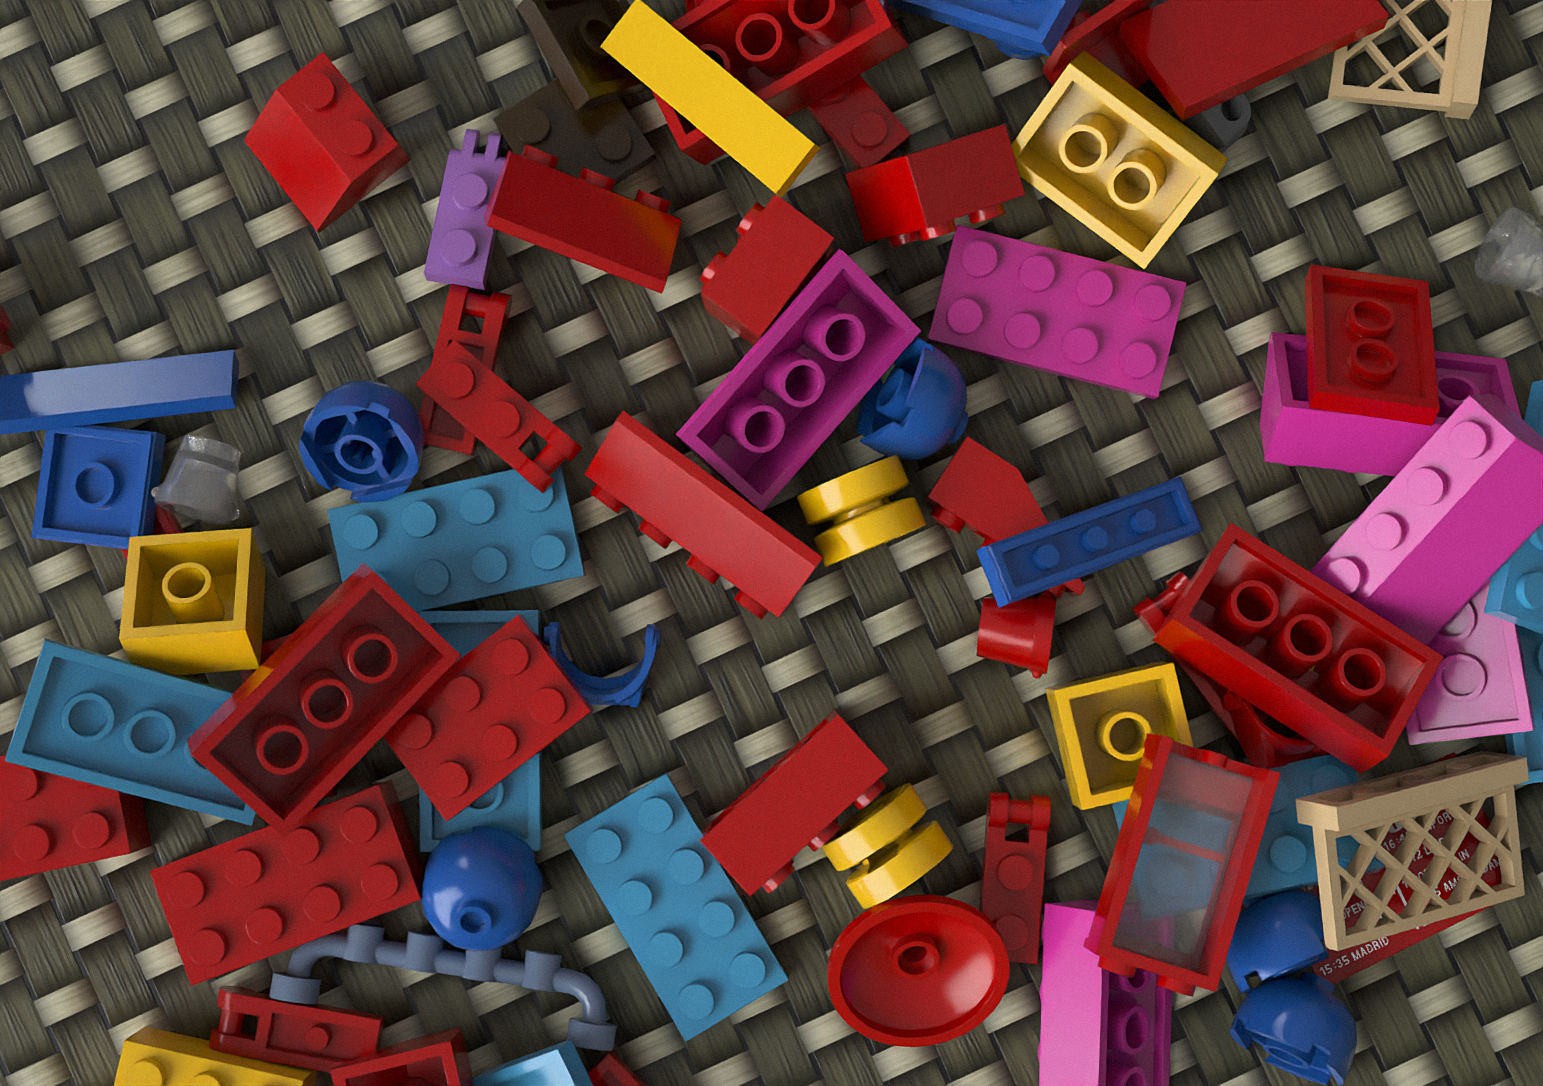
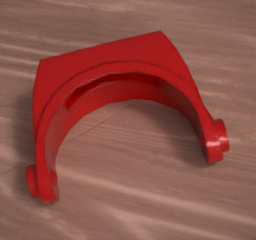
(1260, 743)

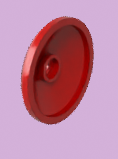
(921, 991)

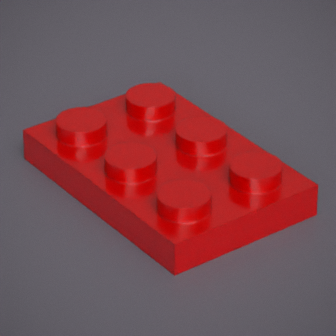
(1370, 345)
(486, 718)

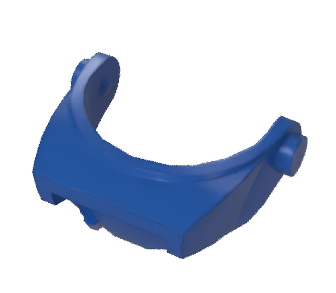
(614, 690)

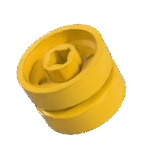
(861, 510)
(887, 846)

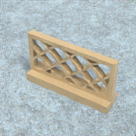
(1459, 68)
(1399, 798)

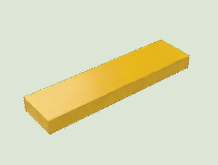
(710, 97)

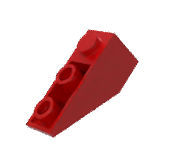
(988, 499)

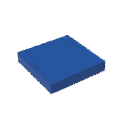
(97, 485)

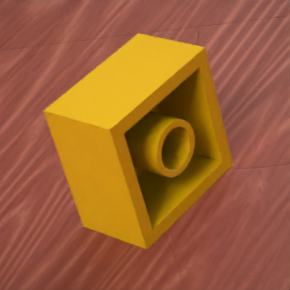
(194, 602)
(1105, 725)

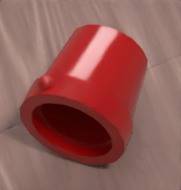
(1018, 632)

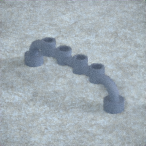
(425, 954)

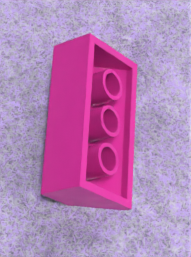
(798, 381)
(1359, 443)
(1444, 520)
(1095, 1021)

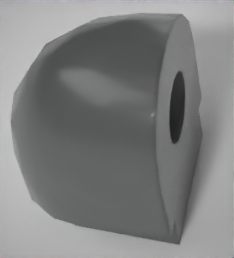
(1222, 123)

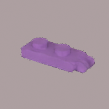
(460, 238)

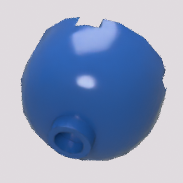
(916, 406)
(363, 441)
(481, 888)
(1276, 937)
(1299, 1027)

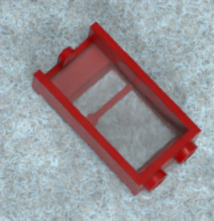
(1181, 865)

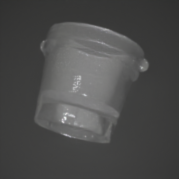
(1513, 253)
(201, 481)

